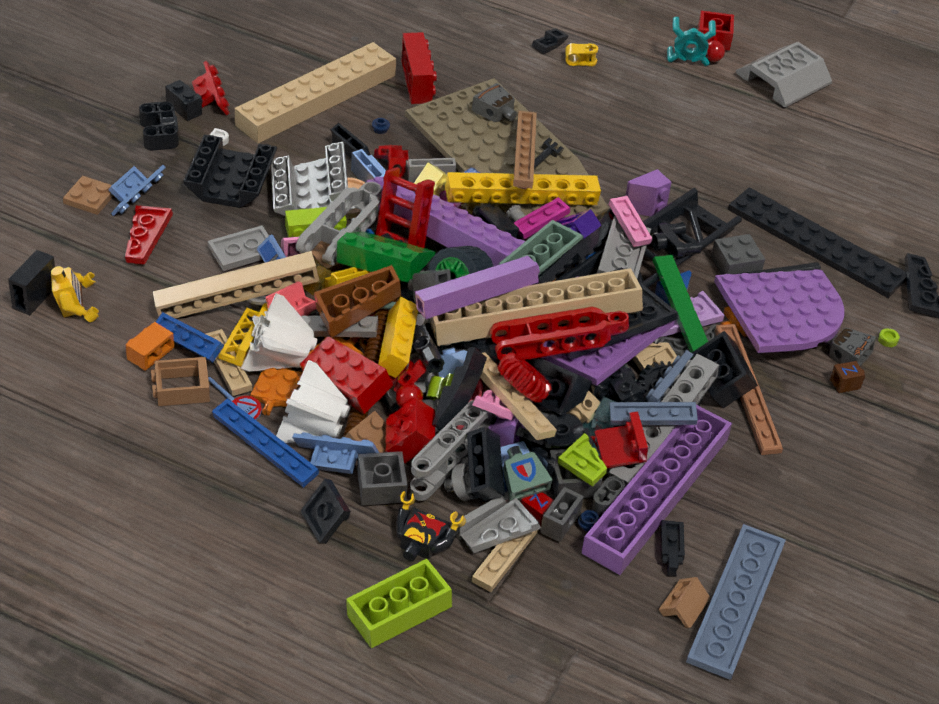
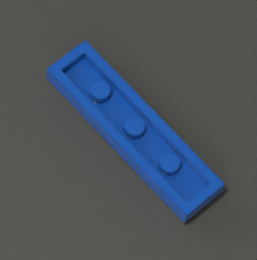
(191, 338)

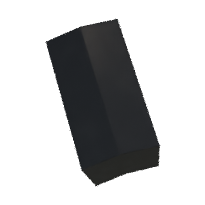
(351, 142)

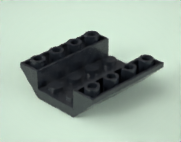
(228, 175)

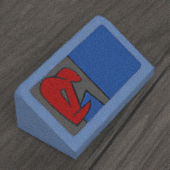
(270, 250)

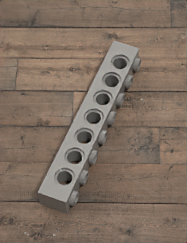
(684, 390)

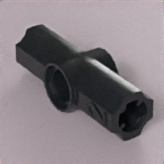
(427, 349)

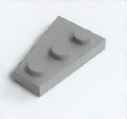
(501, 526)

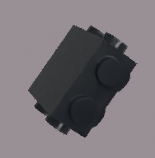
(625, 386)

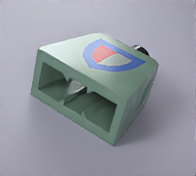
(524, 474)

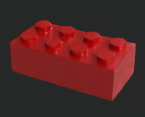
(418, 68)
(352, 373)

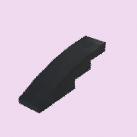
(462, 387)

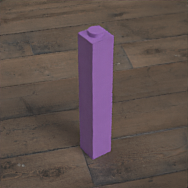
(477, 287)

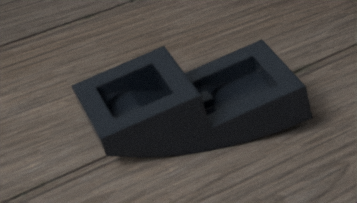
(551, 40)

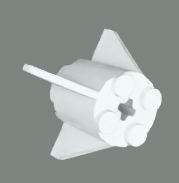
(280, 338)
(314, 406)

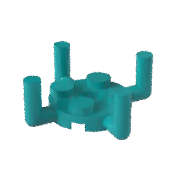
(688, 37)

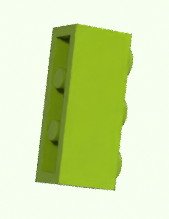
(299, 220)

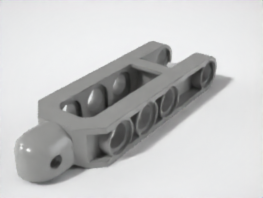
(364, 199)
(437, 452)

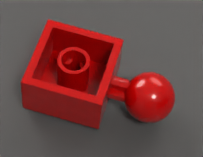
(724, 33)
(410, 426)

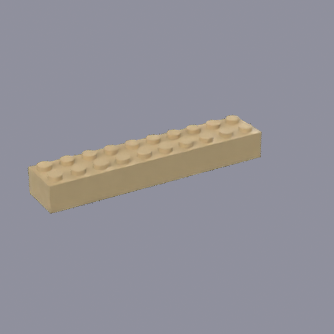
(314, 92)
(606, 291)

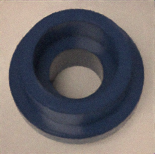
(380, 125)
(587, 520)

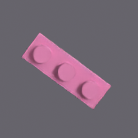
(630, 221)

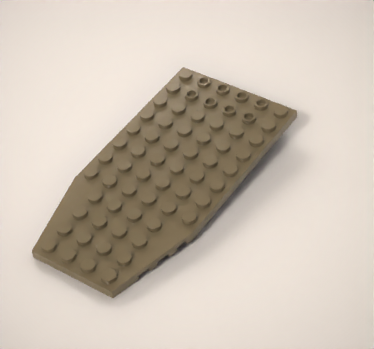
(489, 144)

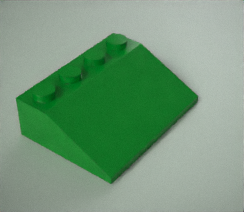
(377, 252)

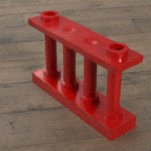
(420, 208)

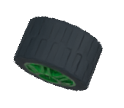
(461, 261)

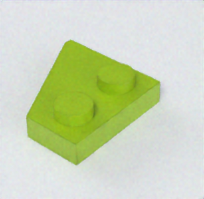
(583, 461)

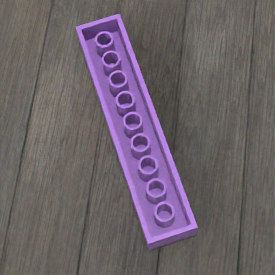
(457, 228)
(655, 491)

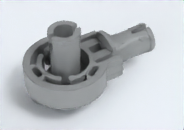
(460, 481)

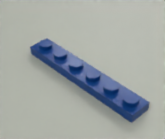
(265, 442)

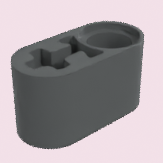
(607, 494)

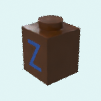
(847, 377)

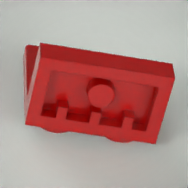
(623, 444)

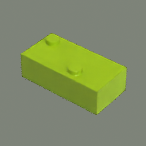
(399, 603)

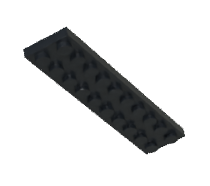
(818, 242)

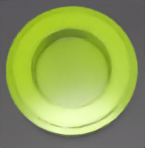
(888, 337)

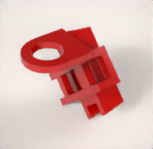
(394, 155)
(409, 374)

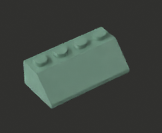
(546, 245)

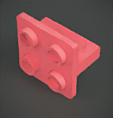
(296, 297)

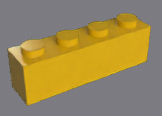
(398, 336)

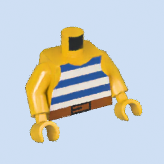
(68, 292)

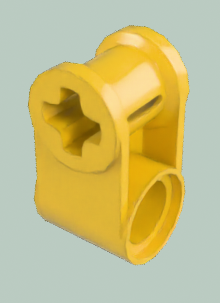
(581, 54)

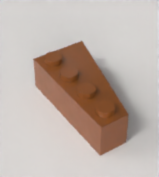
(356, 298)

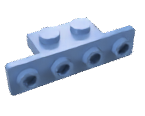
(130, 186)
(334, 453)

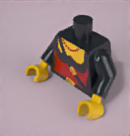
(424, 533)

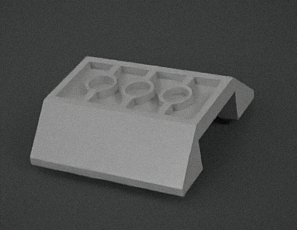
(791, 70)
(310, 183)

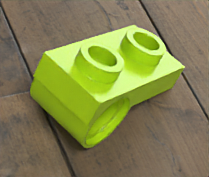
(436, 386)

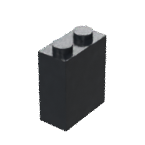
(31, 282)

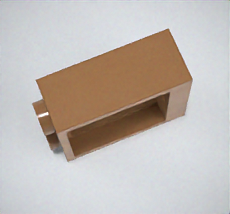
(181, 368)

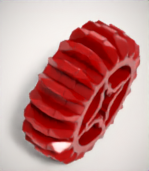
(524, 377)

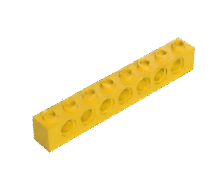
(500, 189)

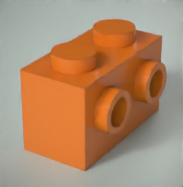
(149, 346)

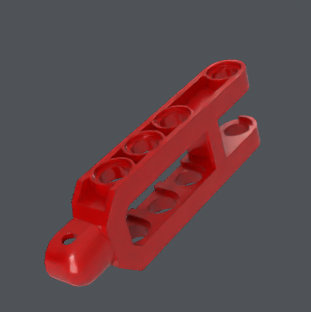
(528, 340)

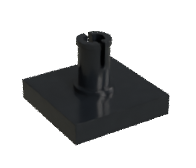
(325, 511)

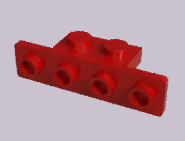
(209, 88)

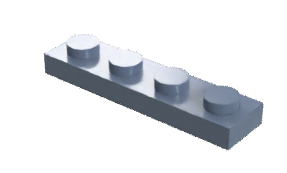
(670, 376)
(654, 413)

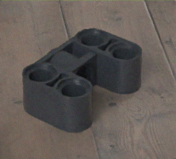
(159, 125)

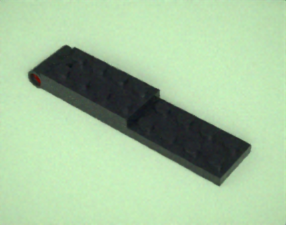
(580, 251)

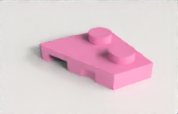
(493, 404)

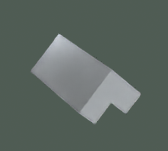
(415, 166)

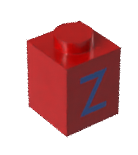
(537, 505)

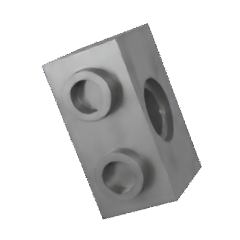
(562, 514)

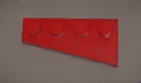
(146, 231)

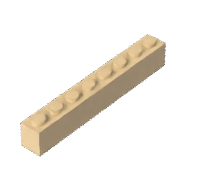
(235, 286)

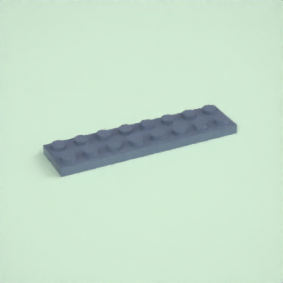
(736, 602)

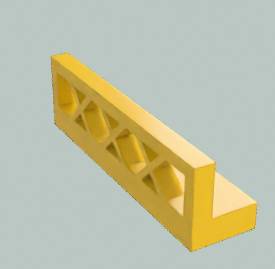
(237, 334)

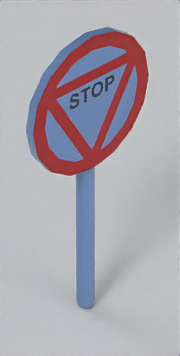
(246, 403)

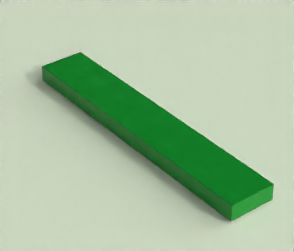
(680, 301)

